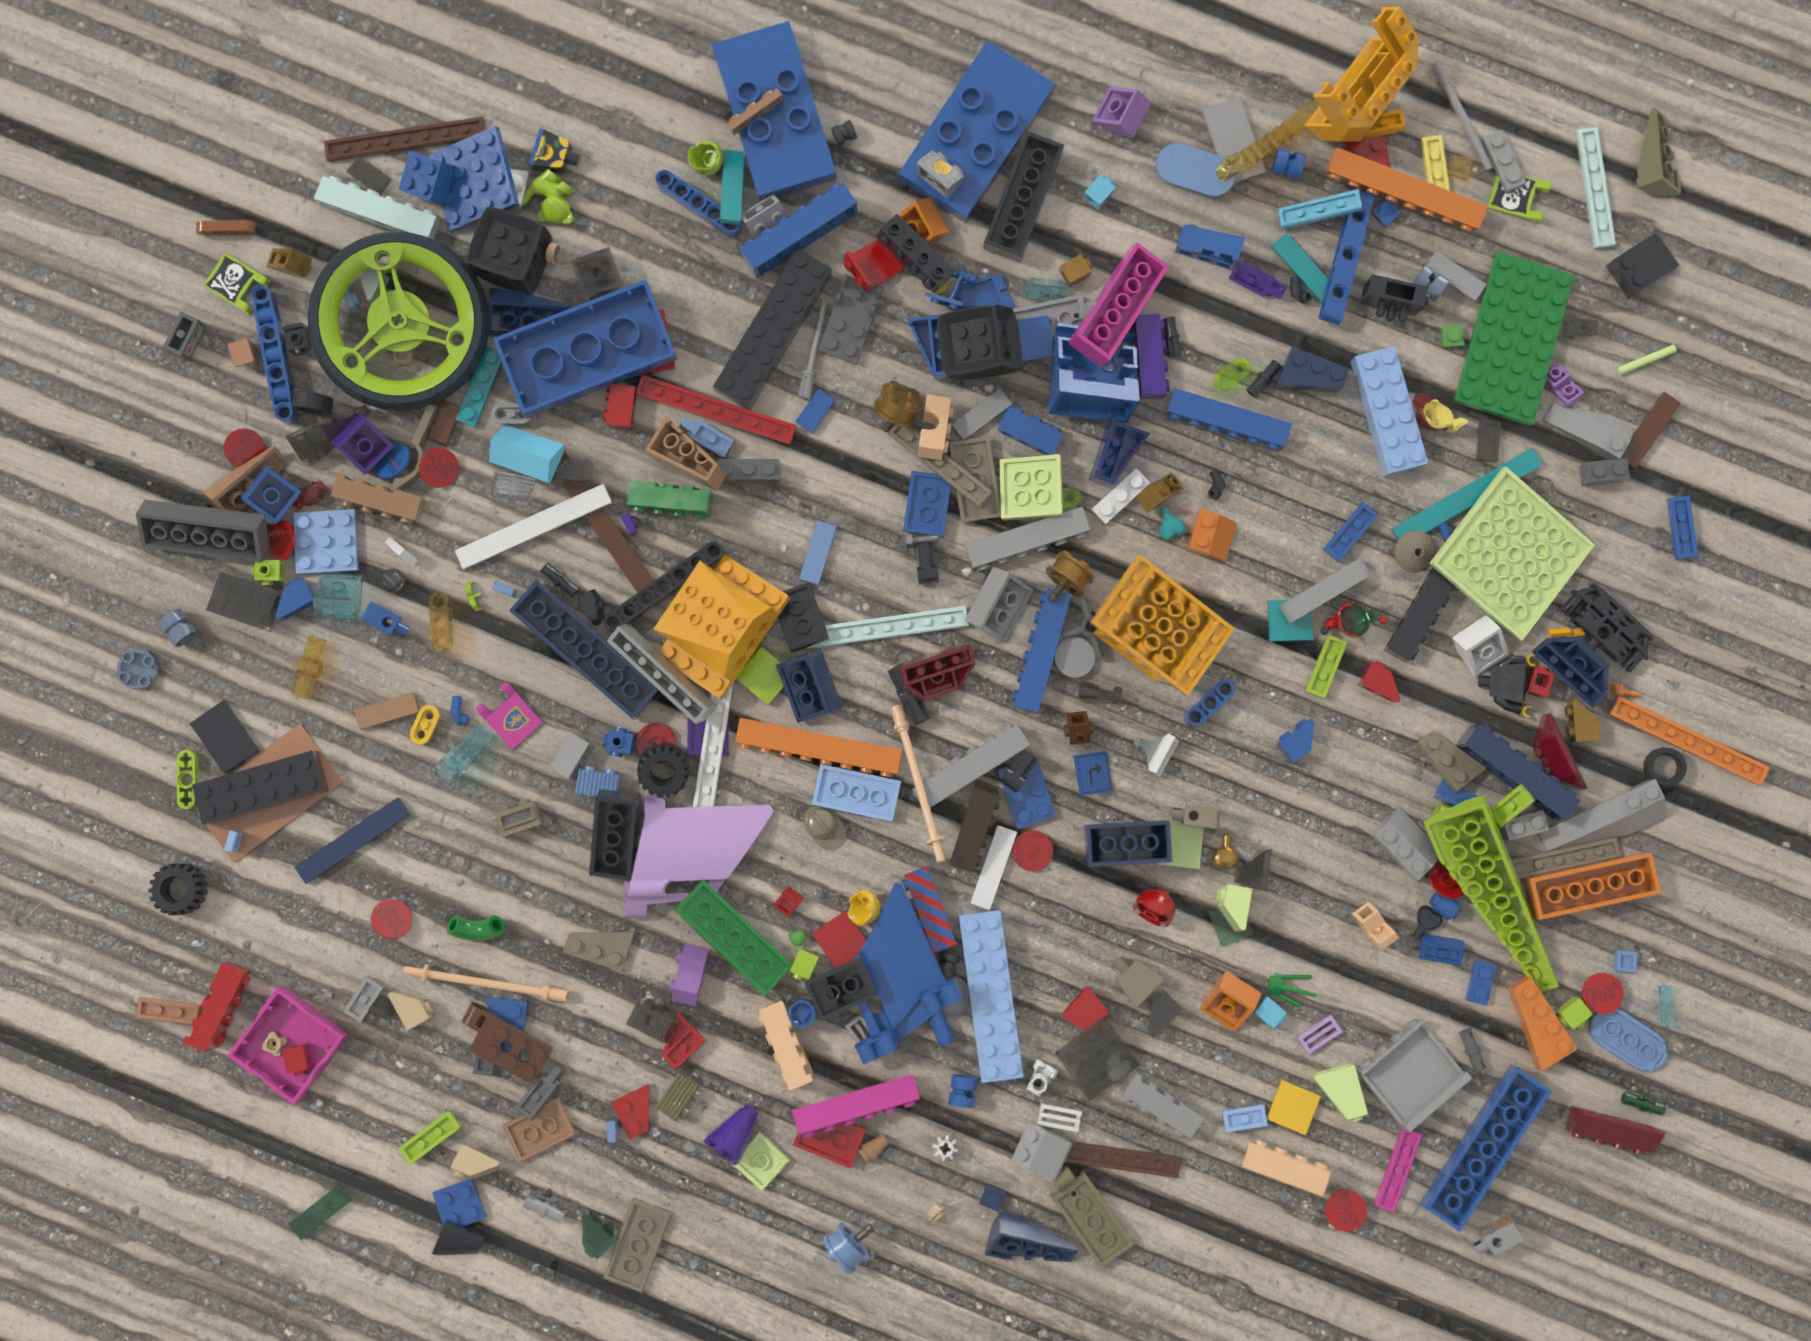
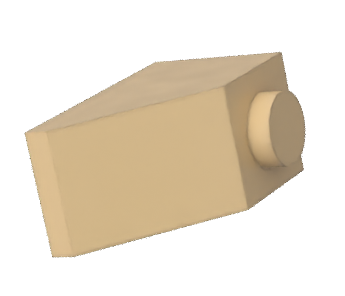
(410, 1009)
(472, 1164)

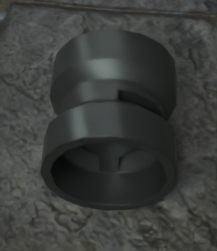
(844, 132)
(948, 963)

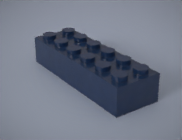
(1514, 770)

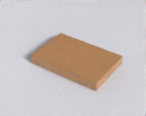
(545, 1131)

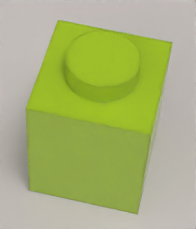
(804, 964)

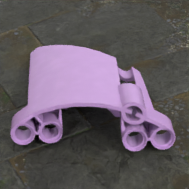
(688, 847)

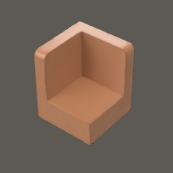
(243, 352)

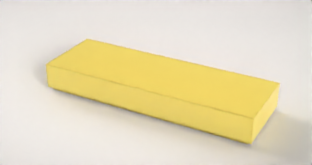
(1435, 161)

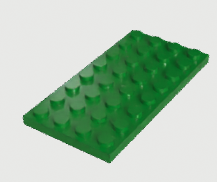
(1513, 338)

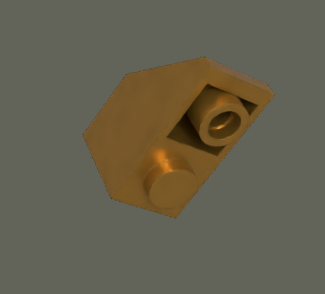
(1159, 492)
(1582, 723)

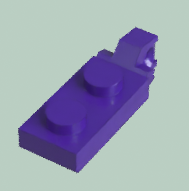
(1256, 280)

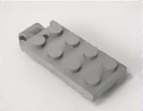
(1058, 311)

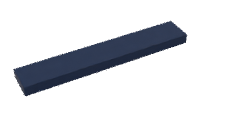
(352, 840)

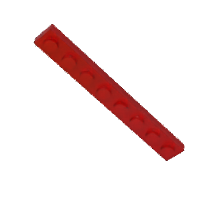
(716, 410)

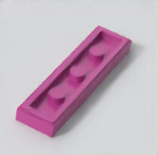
(1397, 1170)

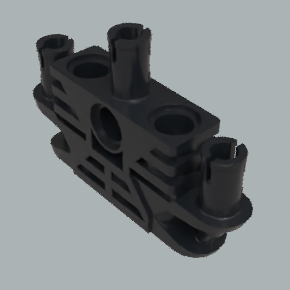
(1619, 628)

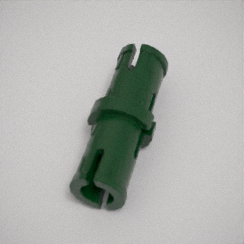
(1643, 1103)

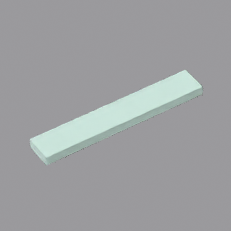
(1595, 188)

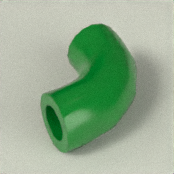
(476, 930)

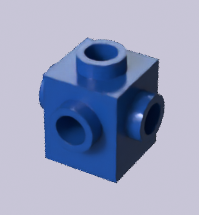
(626, 745)

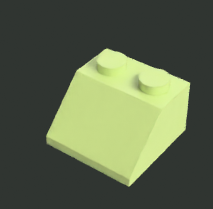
(1234, 905)

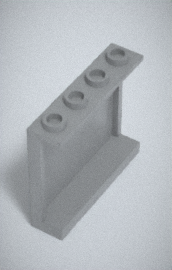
(1412, 1075)

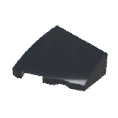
(458, 1240)

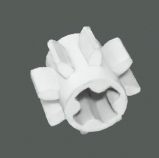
(949, 1151)

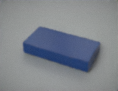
(815, 411)

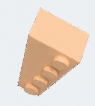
(786, 1044)
(1287, 1168)

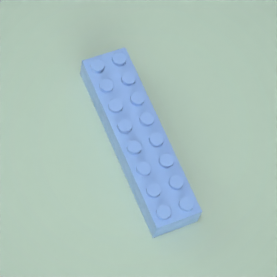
(990, 996)

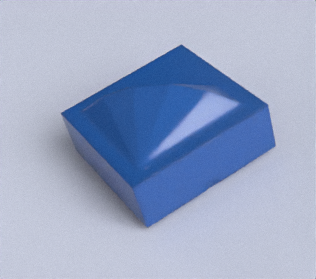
(1386, 213)

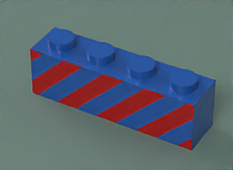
(931, 912)

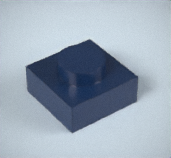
(992, 1197)

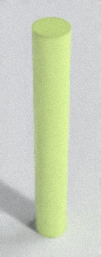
(1646, 360)

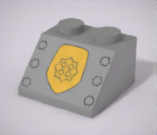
(940, 174)

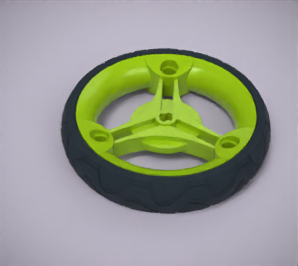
(358, 381)

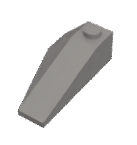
(1596, 431)

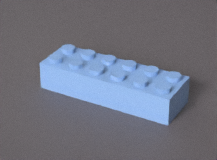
(1389, 411)

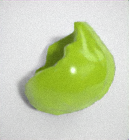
(705, 158)

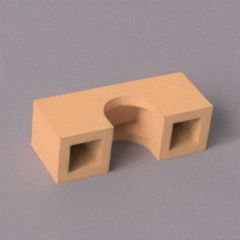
(933, 442)

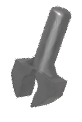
(913, 540)

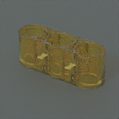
(437, 613)

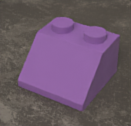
(1122, 111)

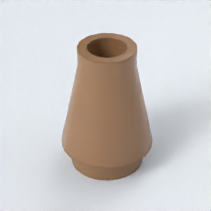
(873, 1148)

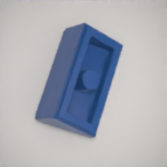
(1441, 949)

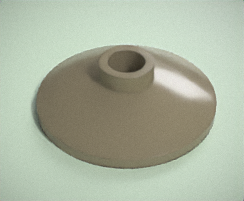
(1406, 548)

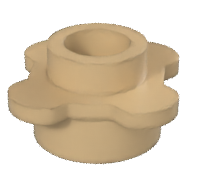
(268, 1044)

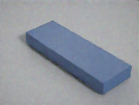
(817, 552)

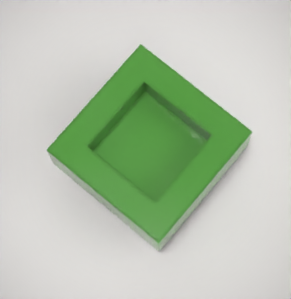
(1452, 336)

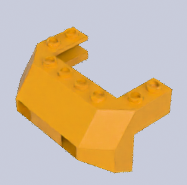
(1369, 83)

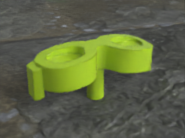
(469, 590)

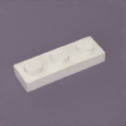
(1120, 496)

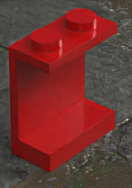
(872, 265)

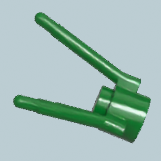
(1277, 985)

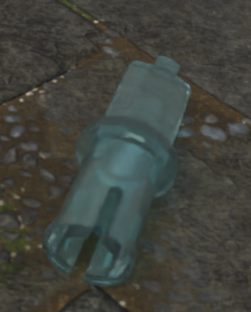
(1666, 1006)

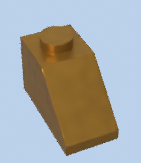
(289, 262)

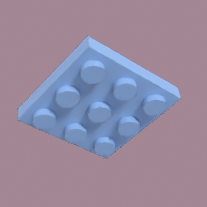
(326, 541)

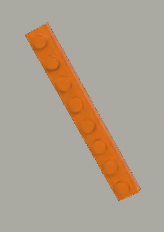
(1689, 741)

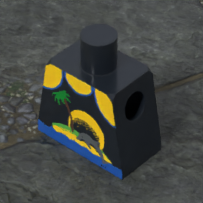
(552, 153)

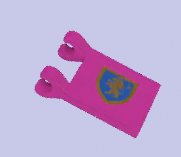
(512, 719)

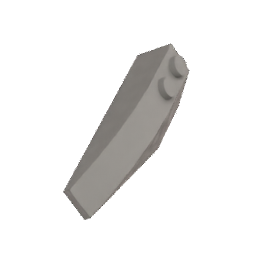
(1611, 818)

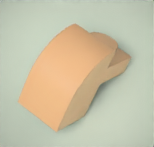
(1374, 926)

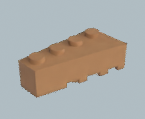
(378, 499)

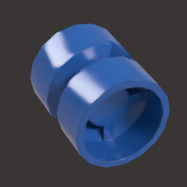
(1288, 163)
(802, 1013)
(962, 1091)

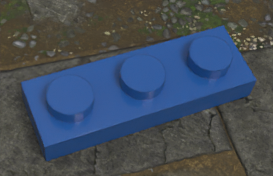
(1682, 527)
(1350, 532)

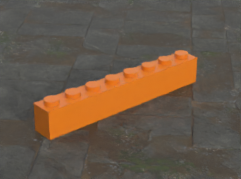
(1405, 189)
(818, 746)

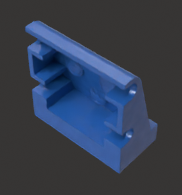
(1093, 391)

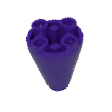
(733, 1134)

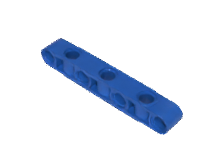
(1343, 270)
(274, 353)

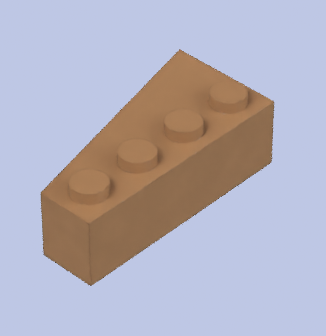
(679, 452)

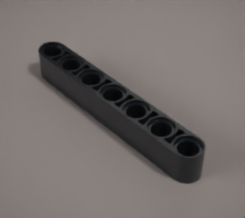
(653, 588)

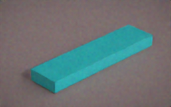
(732, 187)
(1302, 266)

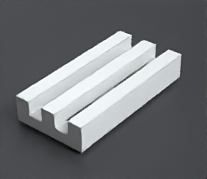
(1075, 1128)

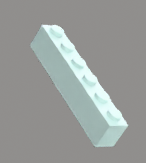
(375, 209)

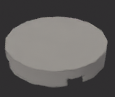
(1074, 657)

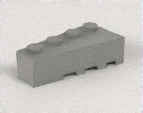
(1161, 1104)

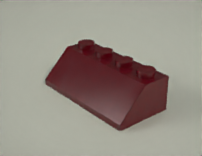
(1614, 1130)

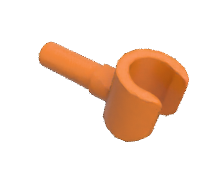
(1618, 689)

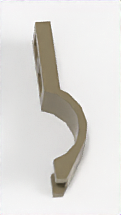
(419, 440)

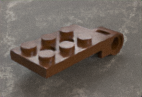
(494, 1031)

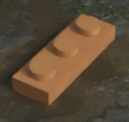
(754, 110)

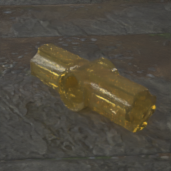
(309, 667)

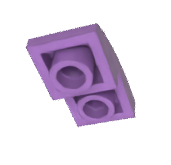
(1562, 386)

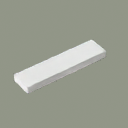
(993, 867)

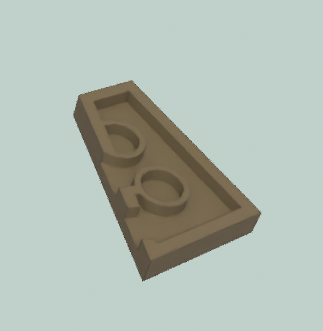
(1449, 761)
(600, 947)

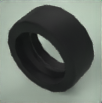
(312, 402)
(1681, 766)

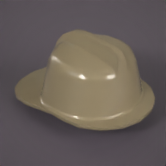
(824, 827)

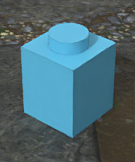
(1099, 191)
(1270, 1012)

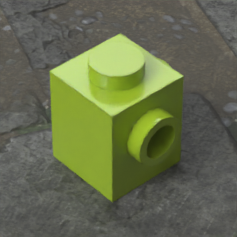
(269, 572)
(1573, 1013)

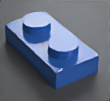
(1480, 982)

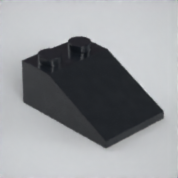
(1642, 265)
(840, 988)

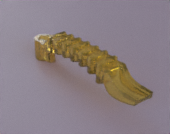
(1264, 146)

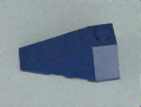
(515, 309)
(1016, 1236)

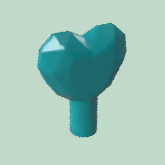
(1171, 525)

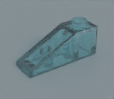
(463, 755)

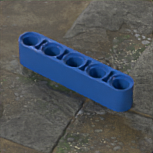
(690, 198)

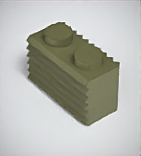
(678, 1096)

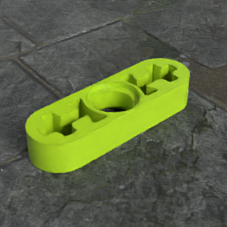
(181, 795)

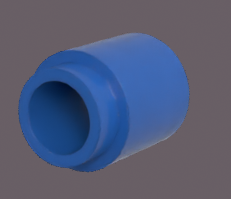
(1445, 907)

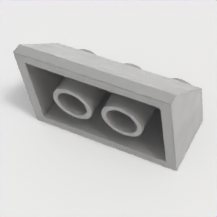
(999, 604)
(1405, 844)

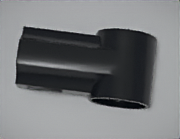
(927, 569)
(1017, 773)

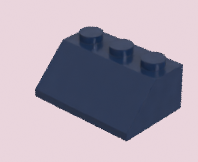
(809, 685)

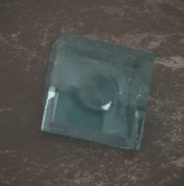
(338, 596)

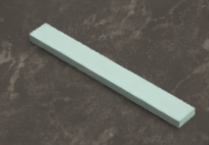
(894, 626)

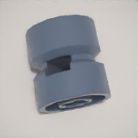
(1434, 282)
(178, 629)

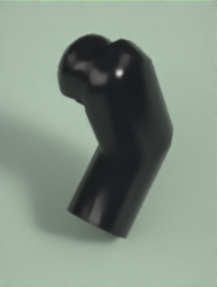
(1218, 485)

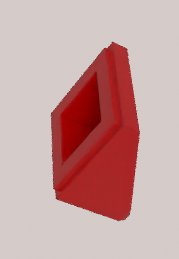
(788, 901)

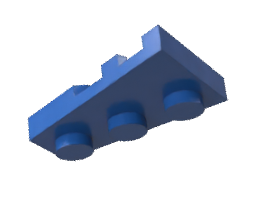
(511, 1011)

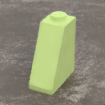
(1343, 1090)

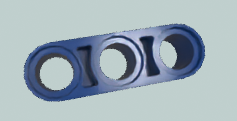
(1218, 698)

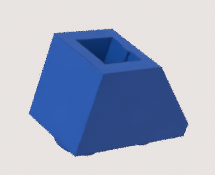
(1299, 742)

